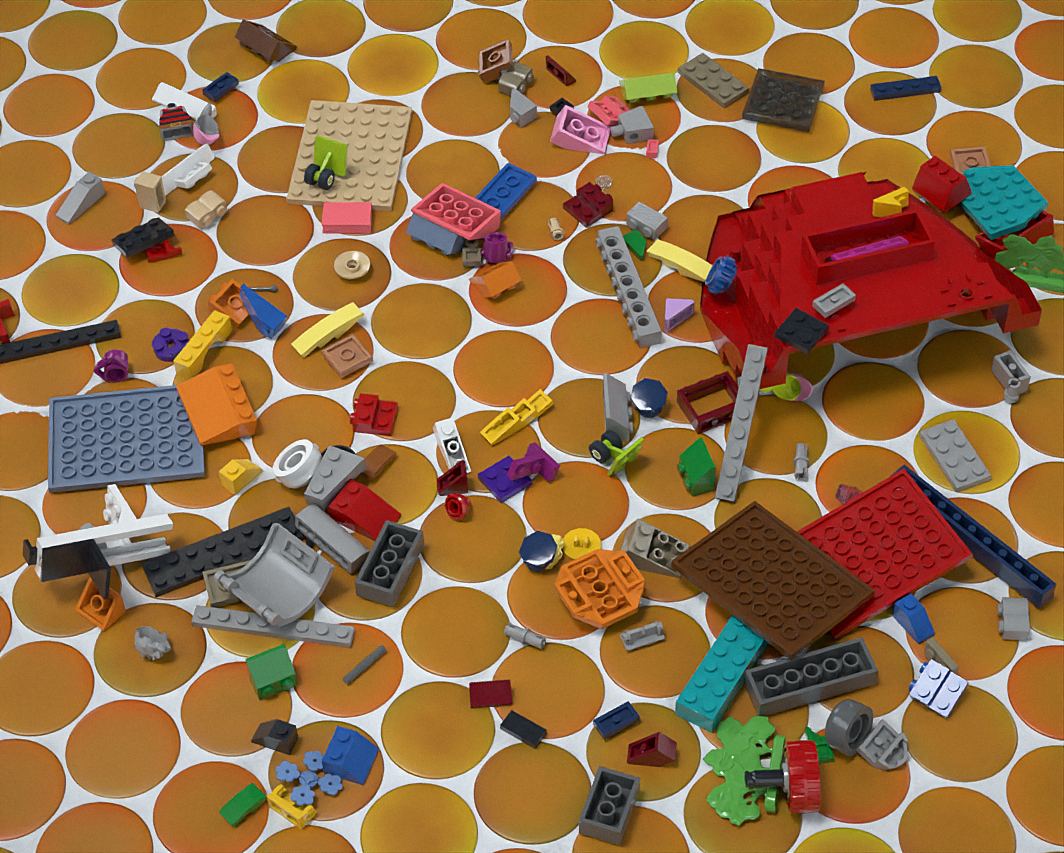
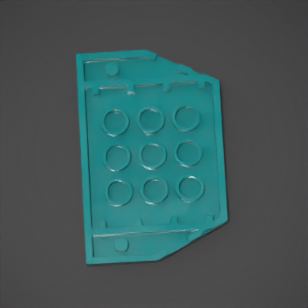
(1001, 199)

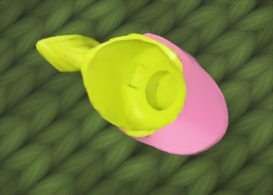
(795, 389)

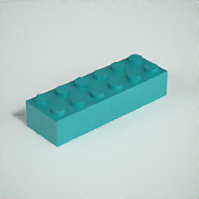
(720, 675)

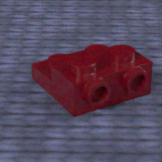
(589, 204)

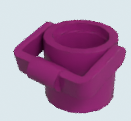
(496, 248)
(115, 366)

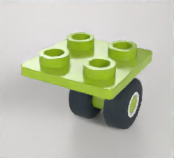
(329, 159)
(611, 447)

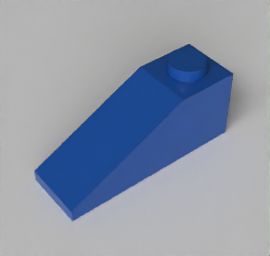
(264, 315)

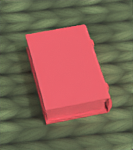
(347, 217)

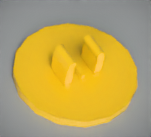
(580, 542)

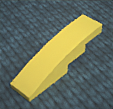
(680, 259)
(331, 326)

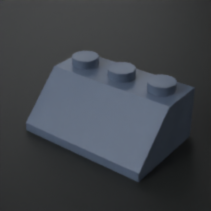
(435, 235)

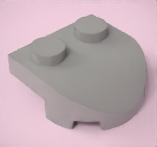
(884, 747)

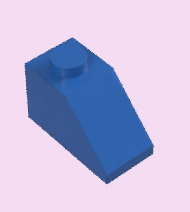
(913, 618)

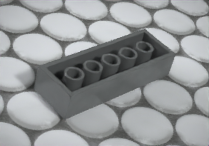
(810, 677)

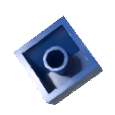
(349, 756)

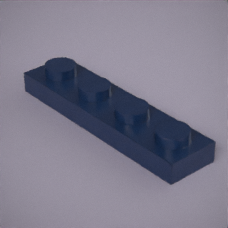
(905, 88)

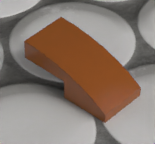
(377, 460)

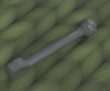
(274, 288)

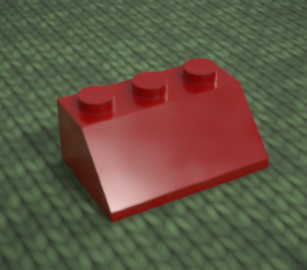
(941, 184)

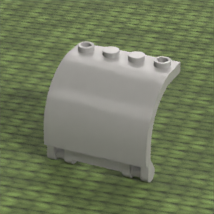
(281, 578)

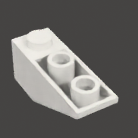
(450, 443)

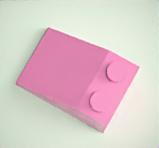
(579, 132)

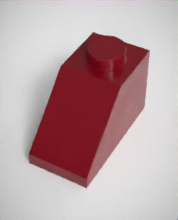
(652, 751)

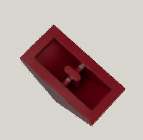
(453, 480)

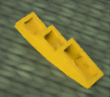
(516, 418)

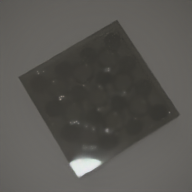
(783, 100)

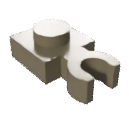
(471, 254)

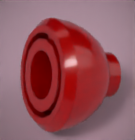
(457, 506)

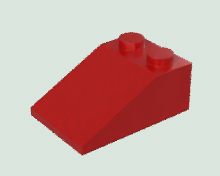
(362, 510)

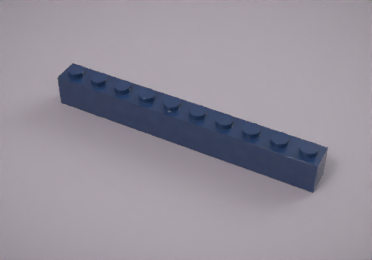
(990, 549)

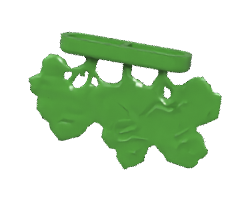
(1044, 255)
(740, 756)

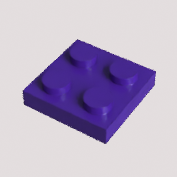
(497, 482)

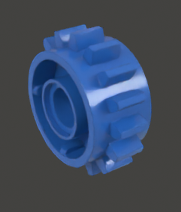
(721, 275)

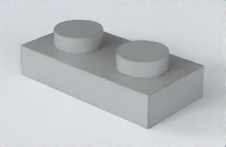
(834, 300)

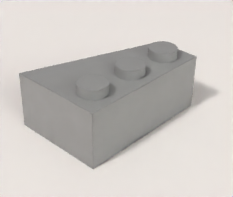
(332, 475)

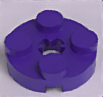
(166, 337)

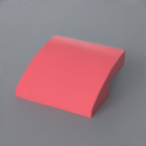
(608, 109)

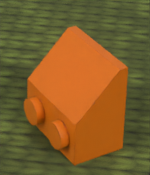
(496, 279)

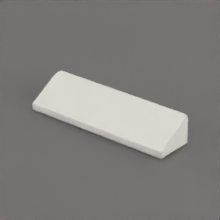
(167, 94)

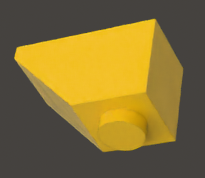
(238, 474)

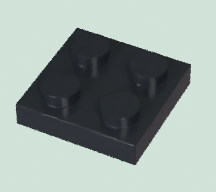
(801, 331)

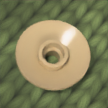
(352, 264)

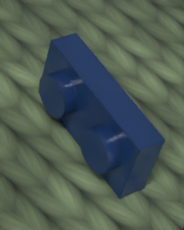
(220, 86)
(616, 720)

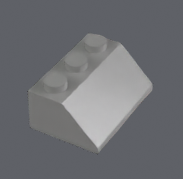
(616, 408)

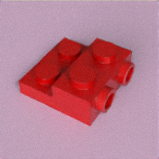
(373, 415)

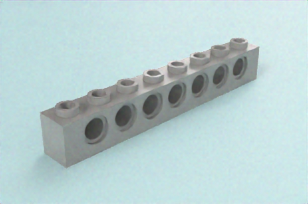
(628, 287)

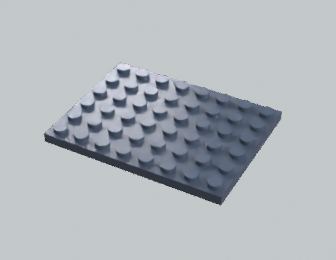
(121, 439)

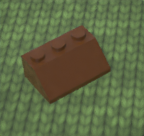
(264, 41)

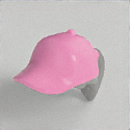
(205, 127)

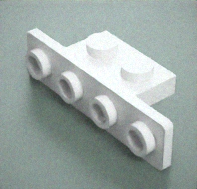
(189, 170)

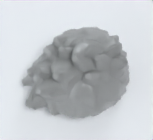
(151, 642)

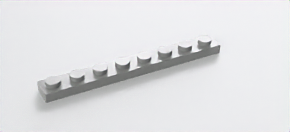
(741, 422)
(256, 625)

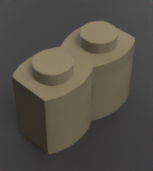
(516, 77)

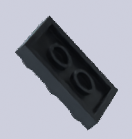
(142, 237)

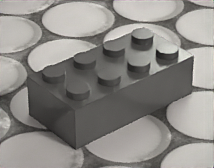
(389, 563)

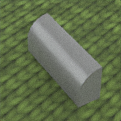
(331, 538)

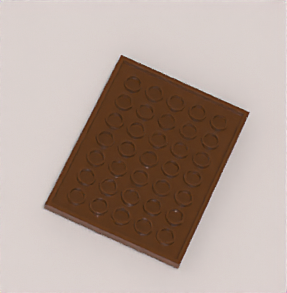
(772, 579)

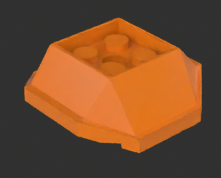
(606, 571)

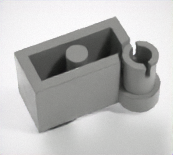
(1010, 375)

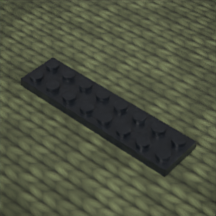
(220, 550)

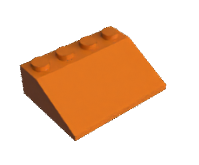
(217, 405)

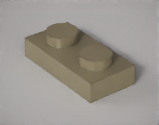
(939, 655)

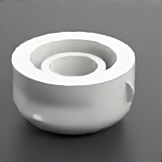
(297, 464)

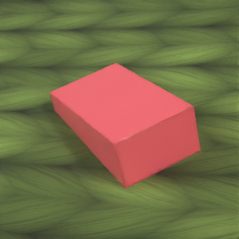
(652, 148)

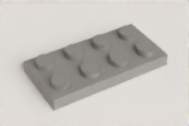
(955, 455)

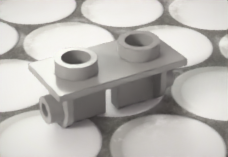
(642, 636)

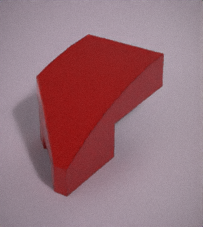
(162, 252)

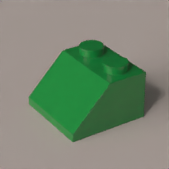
(697, 468)
(271, 672)

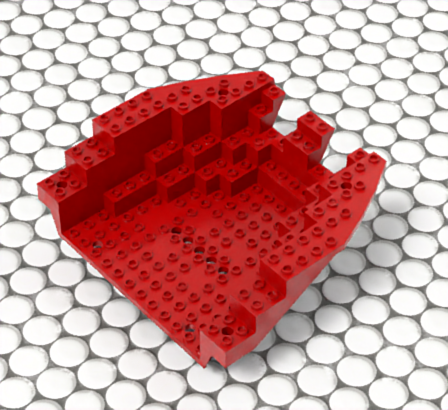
(786, 264)

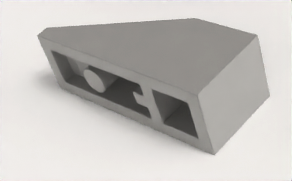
(81, 197)

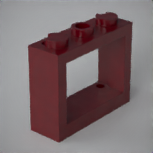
(701, 389)

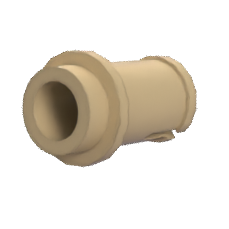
(556, 231)

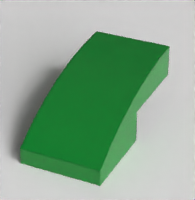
(242, 803)

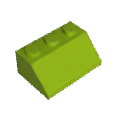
(648, 87)

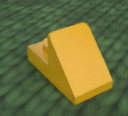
(891, 203)

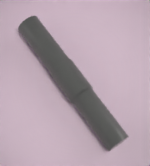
(363, 665)

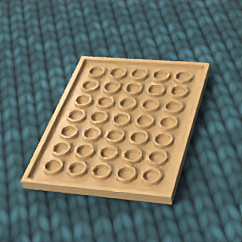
(374, 154)

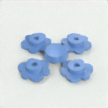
(308, 779)

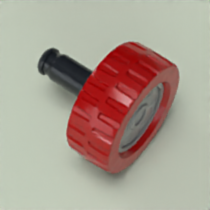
(797, 776)

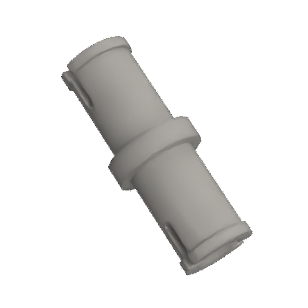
(801, 462)
(525, 635)

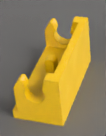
(281, 803)

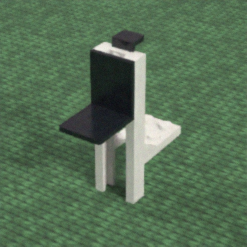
(78, 551)

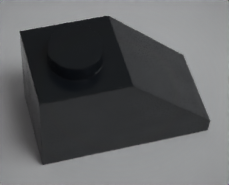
(276, 736)

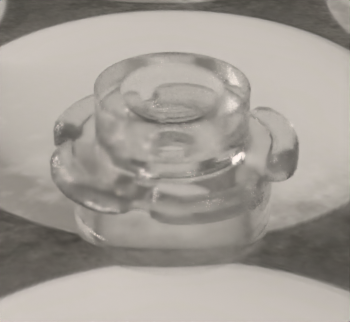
(604, 182)

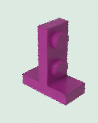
(534, 462)

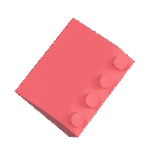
(458, 212)

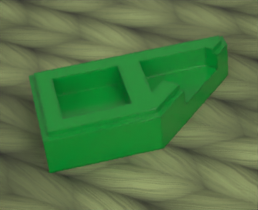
(635, 243)
(824, 751)

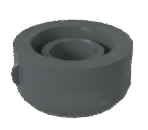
(848, 726)

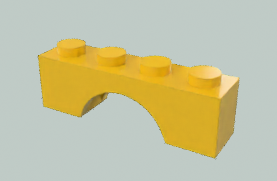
(191, 358)

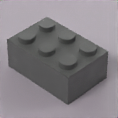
(609, 805)

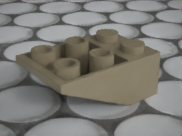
(652, 548)

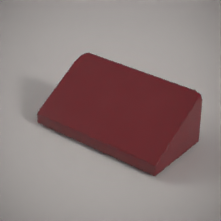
(559, 72)
(490, 693)

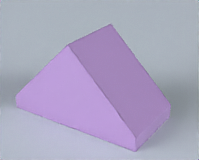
(677, 311)

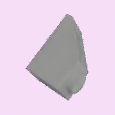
(521, 109)

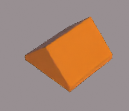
(96, 609)

